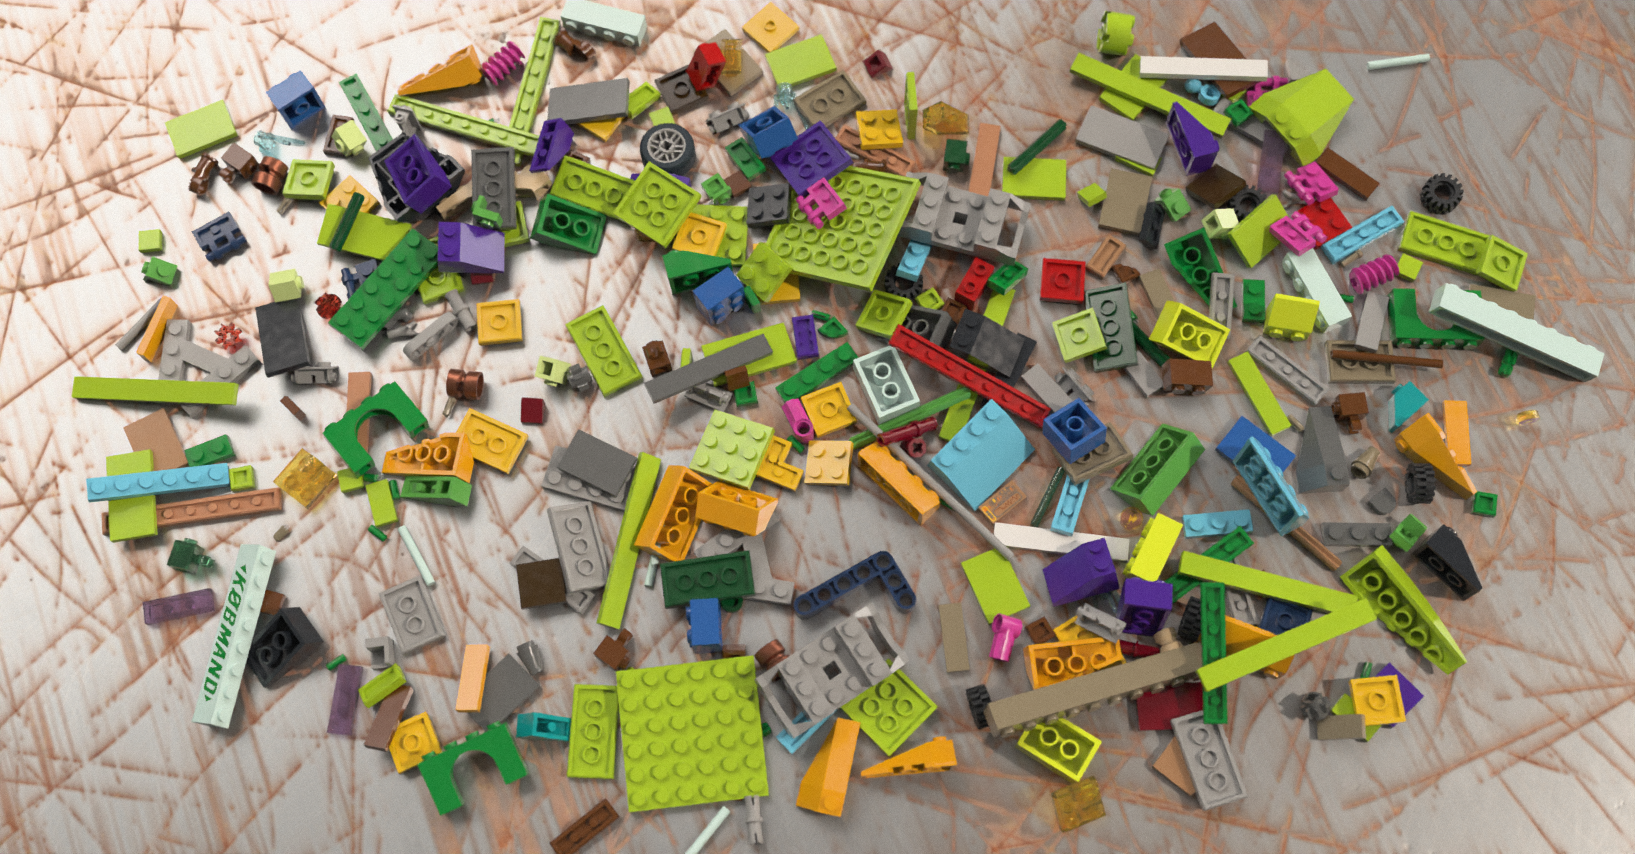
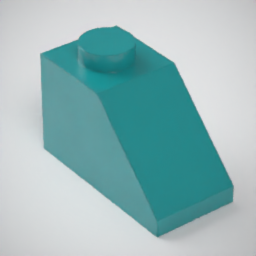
(1404, 404)
(543, 727)

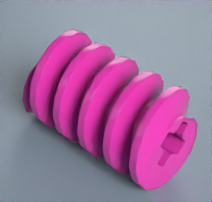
(501, 62)
(1373, 273)

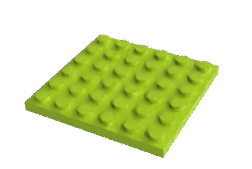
(856, 241)
(691, 733)

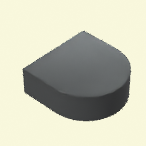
(1383, 502)

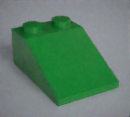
(567, 225)
(691, 269)

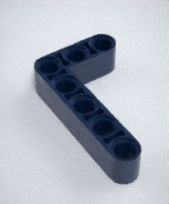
(856, 584)

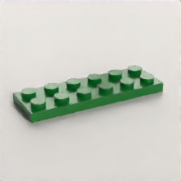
(386, 289)

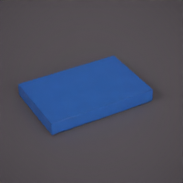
(1241, 432)

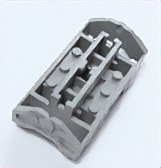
(964, 219)
(853, 656)

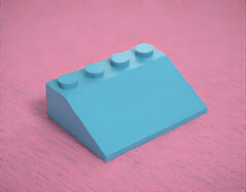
(981, 455)
(1270, 487)

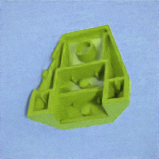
(1305, 113)

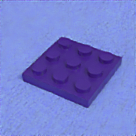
(811, 158)

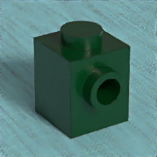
(955, 156)

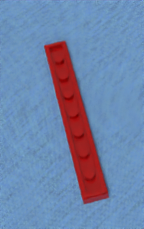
(968, 376)

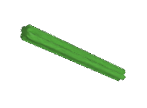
(916, 414)

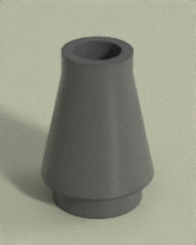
(530, 657)

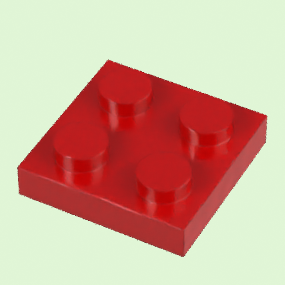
(1327, 217)
(1062, 281)

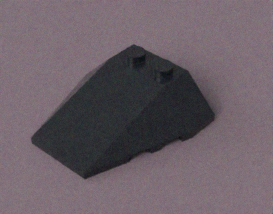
(392, 199)

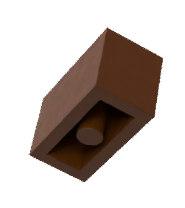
(1187, 376)

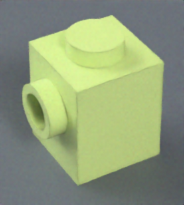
(349, 139)
(1220, 223)
(285, 285)
(552, 370)

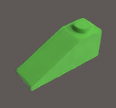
(437, 490)

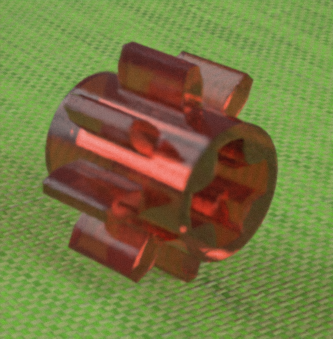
(328, 305)
(234, 336)

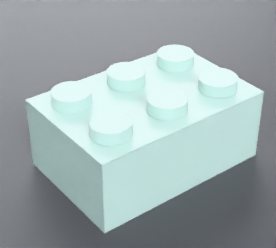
(885, 384)

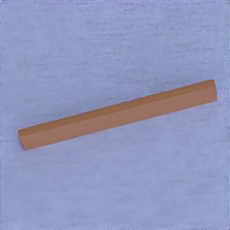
(212, 508)

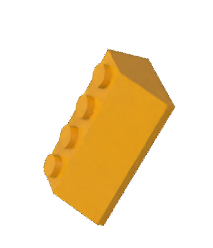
(898, 482)
(676, 509)
(1242, 636)

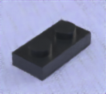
(1151, 225)

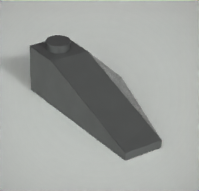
(1321, 458)

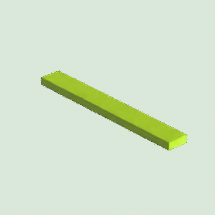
(534, 77)
(1145, 92)
(468, 125)
(155, 390)
(959, 413)
(625, 552)
(1263, 583)
(1286, 645)

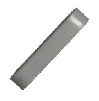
(430, 335)

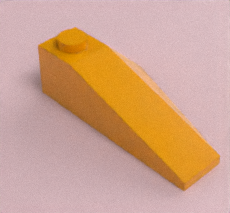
(459, 70)
(1424, 444)
(442, 457)
(1067, 660)
(926, 758)
(828, 776)

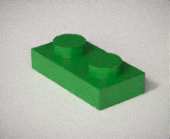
(745, 159)
(1007, 277)
(1253, 300)
(210, 452)

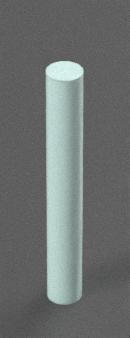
(1398, 61)
(414, 552)
(652, 568)
(708, 831)

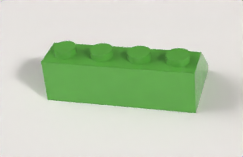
(1158, 468)

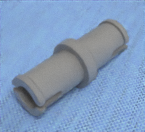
(461, 310)
(753, 820)

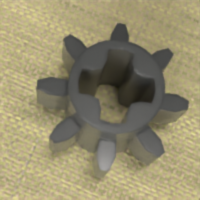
(579, 377)
(1315, 706)

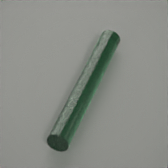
(1047, 497)

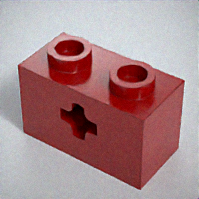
(706, 66)
(974, 283)

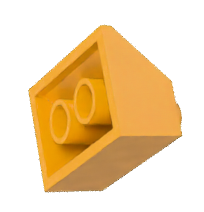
(735, 508)

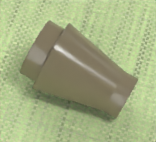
(1364, 464)

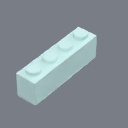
(604, 21)
(1314, 283)

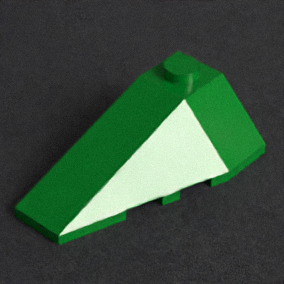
(1195, 261)

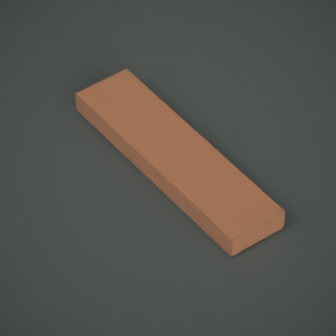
(984, 159)
(896, 162)
(358, 389)

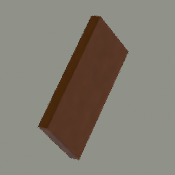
(1214, 43)

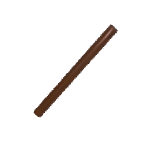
(1383, 358)

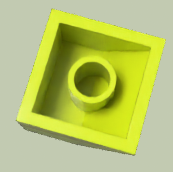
(1290, 317)

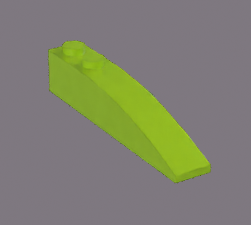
(1403, 608)

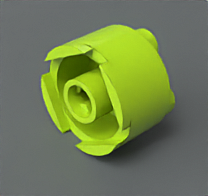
(1115, 33)

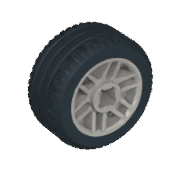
(668, 148)

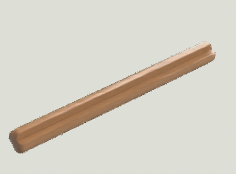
(1299, 534)

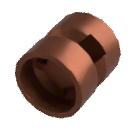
(269, 176)
(472, 385)
(771, 655)

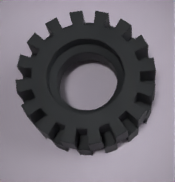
(1449, 185)
(1245, 194)
(891, 287)
(1420, 483)
(1191, 621)
(978, 699)

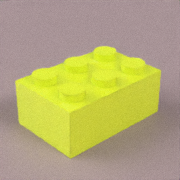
(1153, 549)
(1060, 748)

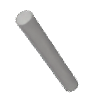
(139, 325)

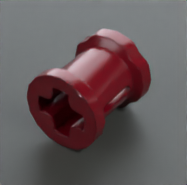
(919, 446)

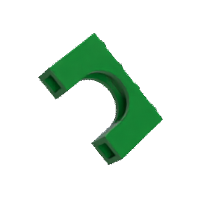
(1408, 329)
(388, 402)
(438, 768)

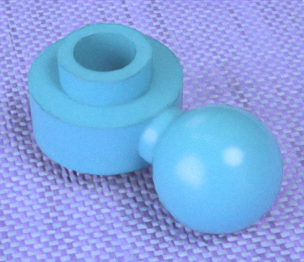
(1208, 93)

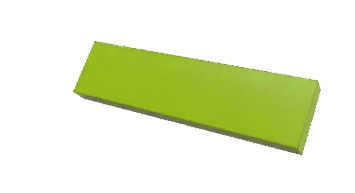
(1259, 394)

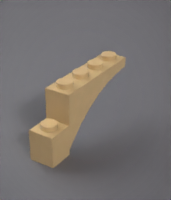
(527, 185)

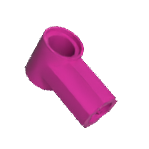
(798, 420)
(1005, 631)

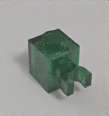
(188, 556)

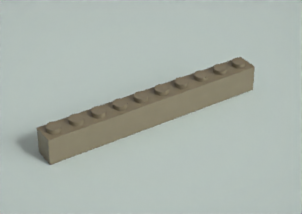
(1093, 691)

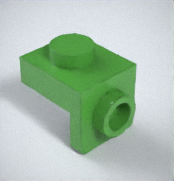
(717, 189)
(1173, 203)
(487, 218)
(159, 271)
(1407, 532)

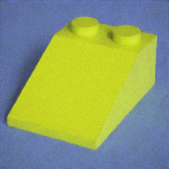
(1189, 333)

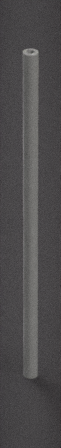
(934, 485)

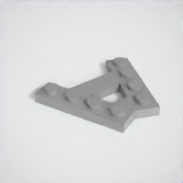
(178, 351)
(766, 588)

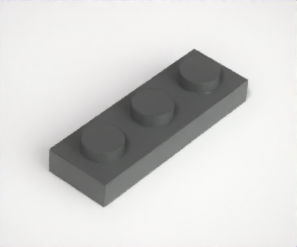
(1356, 534)

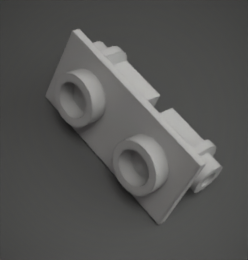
(734, 113)
(406, 120)
(323, 374)
(1070, 381)
(710, 396)
(1100, 623)

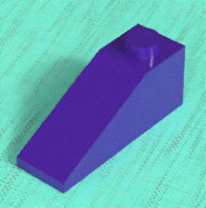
(552, 145)

